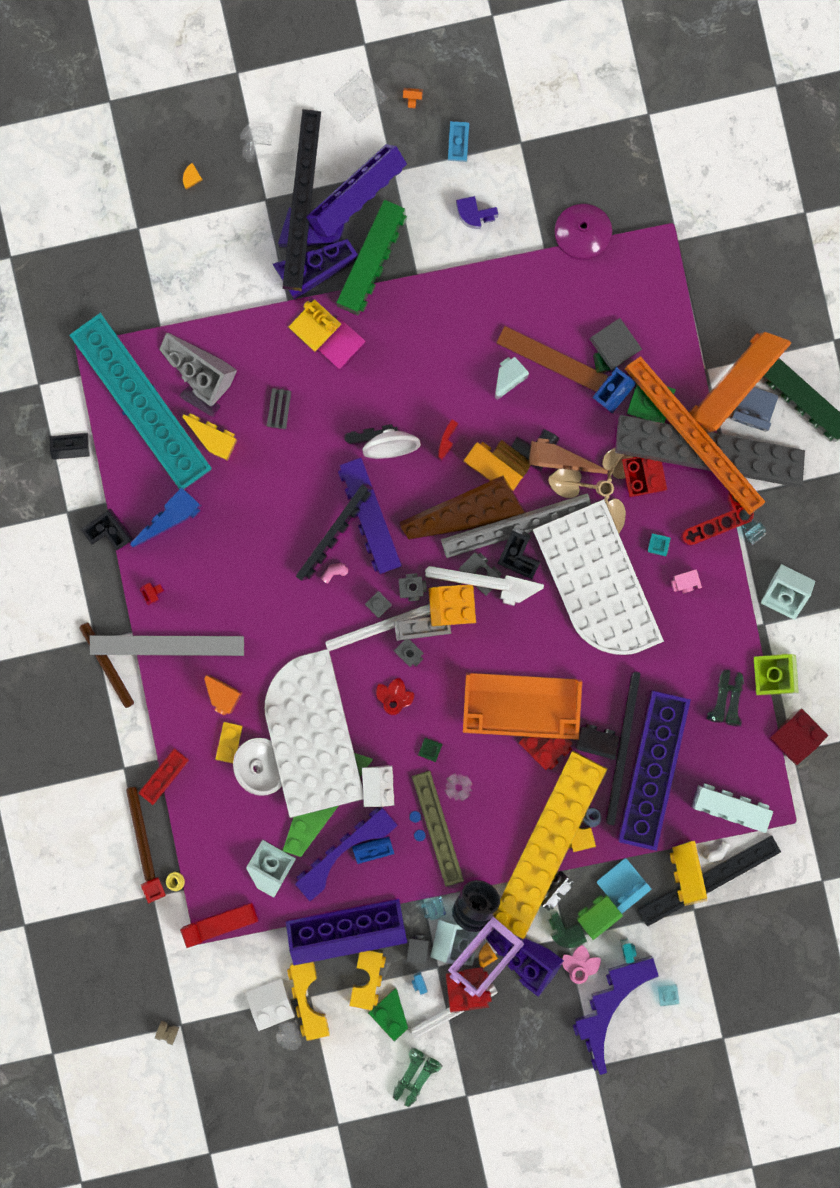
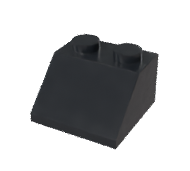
(597, 742)

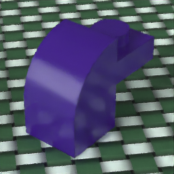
(471, 216)

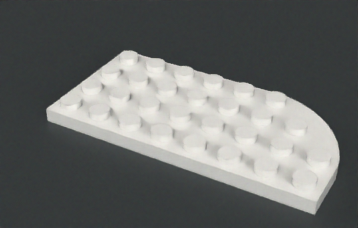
(598, 581)
(311, 736)

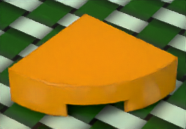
(191, 176)
(486, 955)

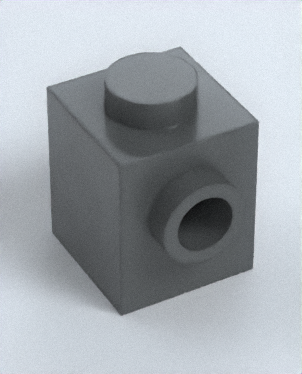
(409, 653)

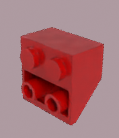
(644, 476)

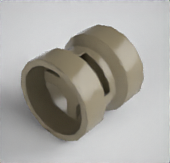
(166, 1032)

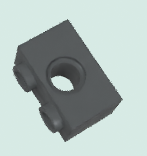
(475, 562)

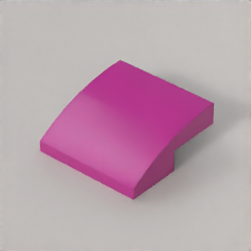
(341, 345)

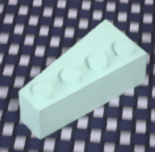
(731, 808)

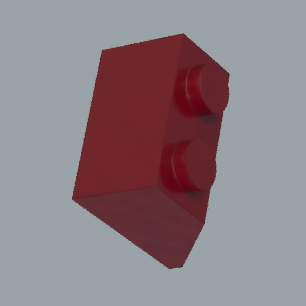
(798, 736)

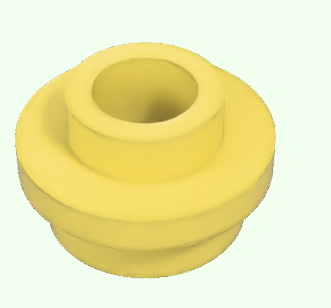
(170, 881)

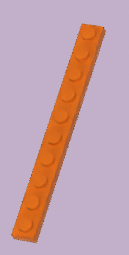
(695, 435)

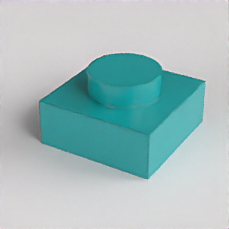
(658, 545)

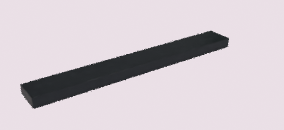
(622, 749)
(713, 878)

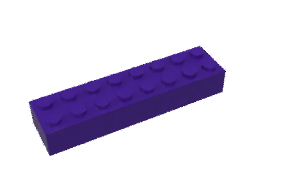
(653, 770)

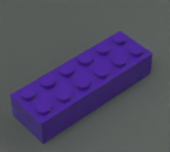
(346, 932)

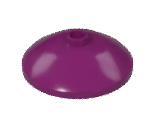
(583, 242)

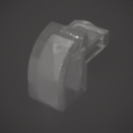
(254, 134)

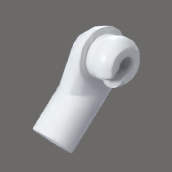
(718, 854)

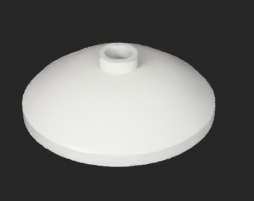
(391, 444)
(260, 754)

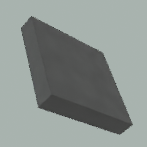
(615, 343)

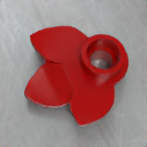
(394, 693)

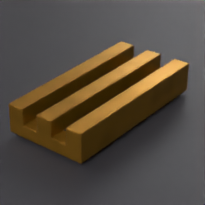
(511, 458)

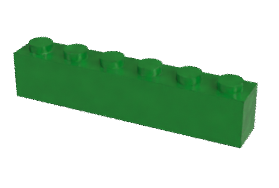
(371, 257)

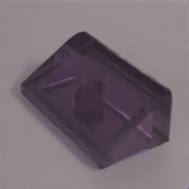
(188, 396)

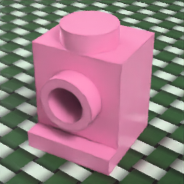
(686, 581)

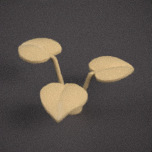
(567, 484)

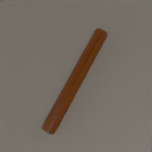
(109, 669)
(140, 833)

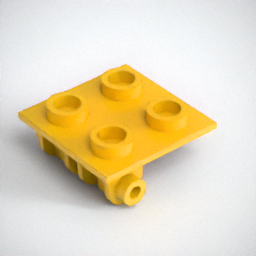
(314, 325)

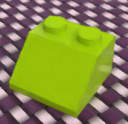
(776, 674)

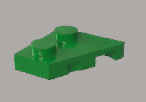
(390, 1015)

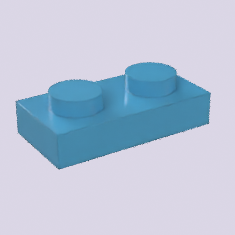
(458, 141)

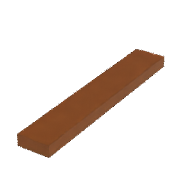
(551, 359)

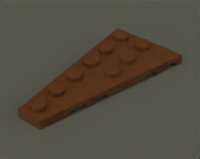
(469, 510)

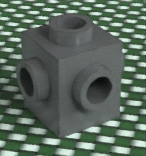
(404, 584)

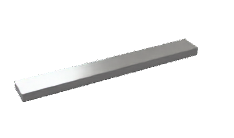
(502, 529)
(167, 645)

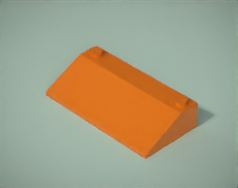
(739, 380)
(522, 706)

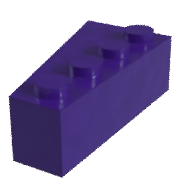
(322, 265)

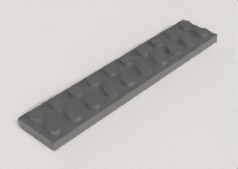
(752, 458)

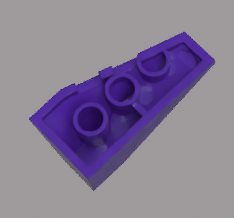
(532, 963)

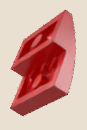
(445, 444)

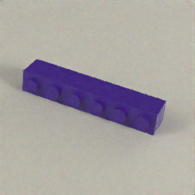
(357, 190)
(371, 518)

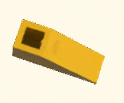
(215, 441)

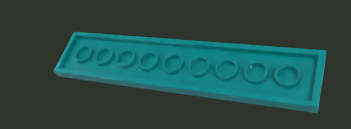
(140, 401)

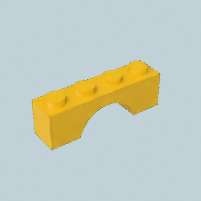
(314, 1023)

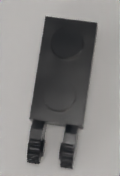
(367, 434)

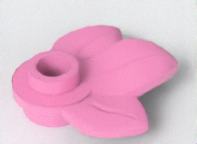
(580, 962)

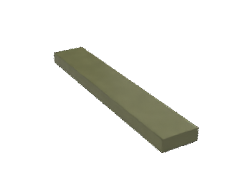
(437, 828)

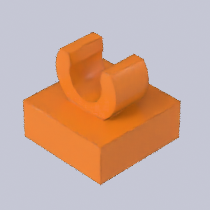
(412, 94)

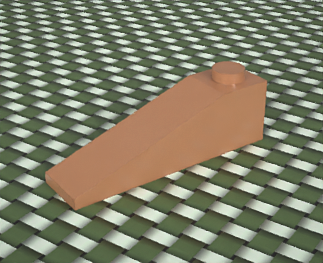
(553, 456)

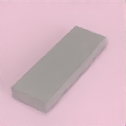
(418, 628)

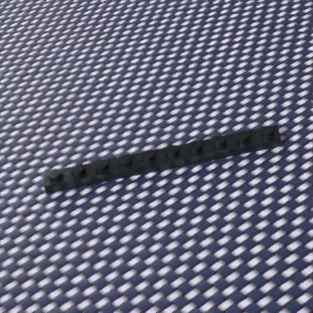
(301, 200)

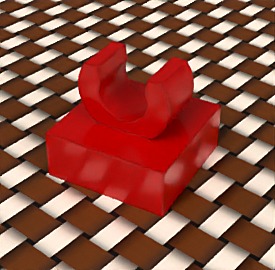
(150, 593)

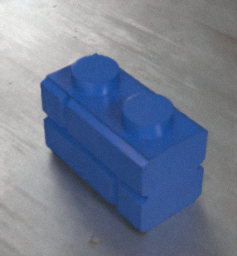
(614, 390)

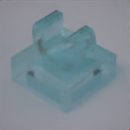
(755, 533)
(435, 908)
(668, 995)

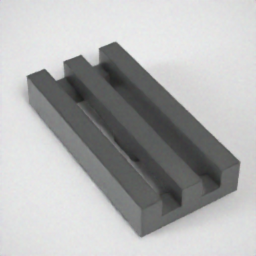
(271, 409)

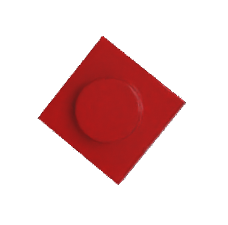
(153, 890)

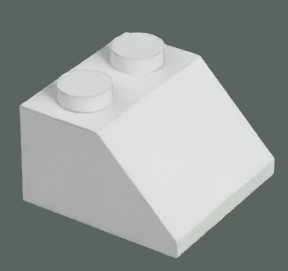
(520, 591)
(378, 786)
(270, 1004)

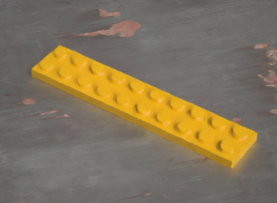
(549, 843)

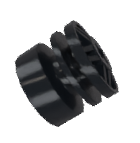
(475, 905)

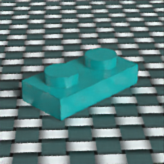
(628, 951)

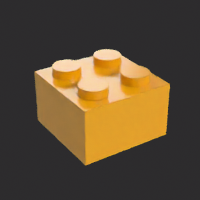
(452, 605)

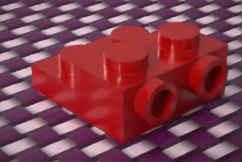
(546, 750)
(460, 999)

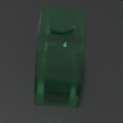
(566, 937)

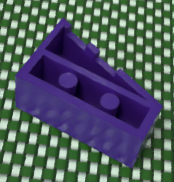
(313, 238)

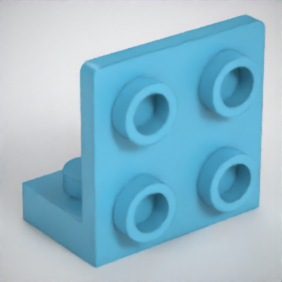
(623, 885)

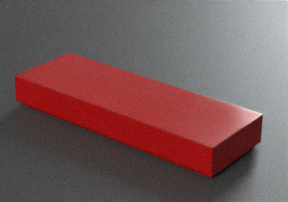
(163, 776)

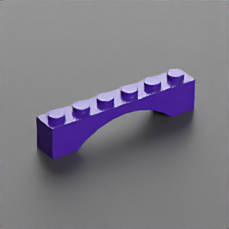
(375, 827)

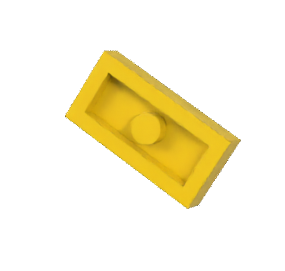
(228, 742)

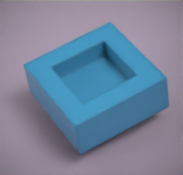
(419, 983)

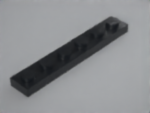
(339, 526)

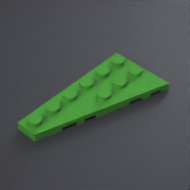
(307, 826)

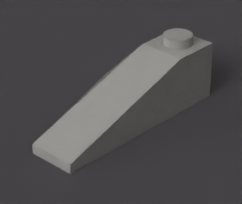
(203, 371)

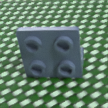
(756, 409)

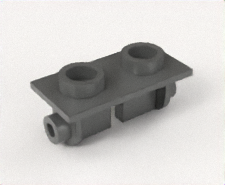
(560, 884)

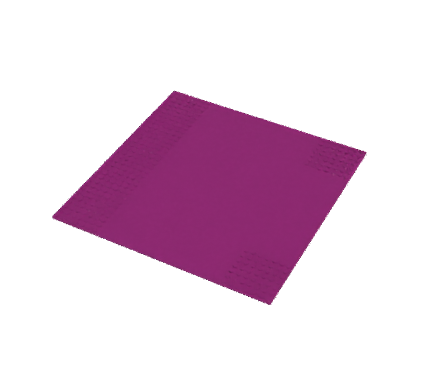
(280, 492)

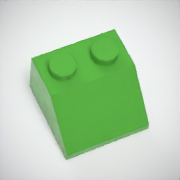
(599, 916)

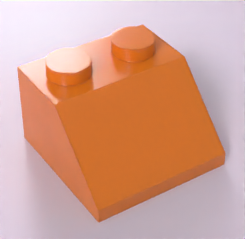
(222, 695)

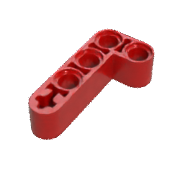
(716, 523)
(218, 924)

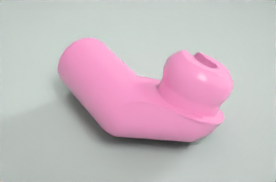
(334, 569)

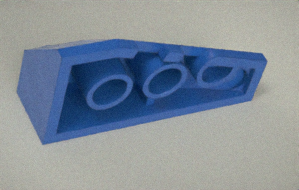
(176, 511)

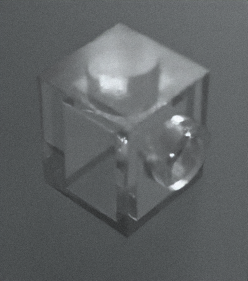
(289, 1035)

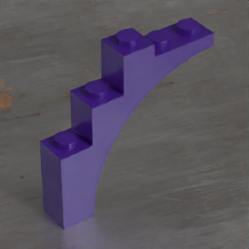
(605, 1002)

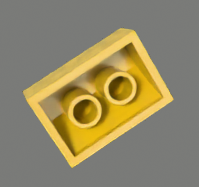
(688, 874)

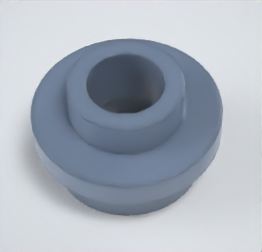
(595, 815)

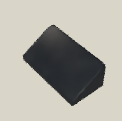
(69, 446)

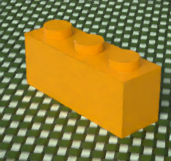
(490, 466)

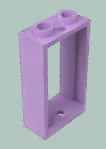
(492, 924)

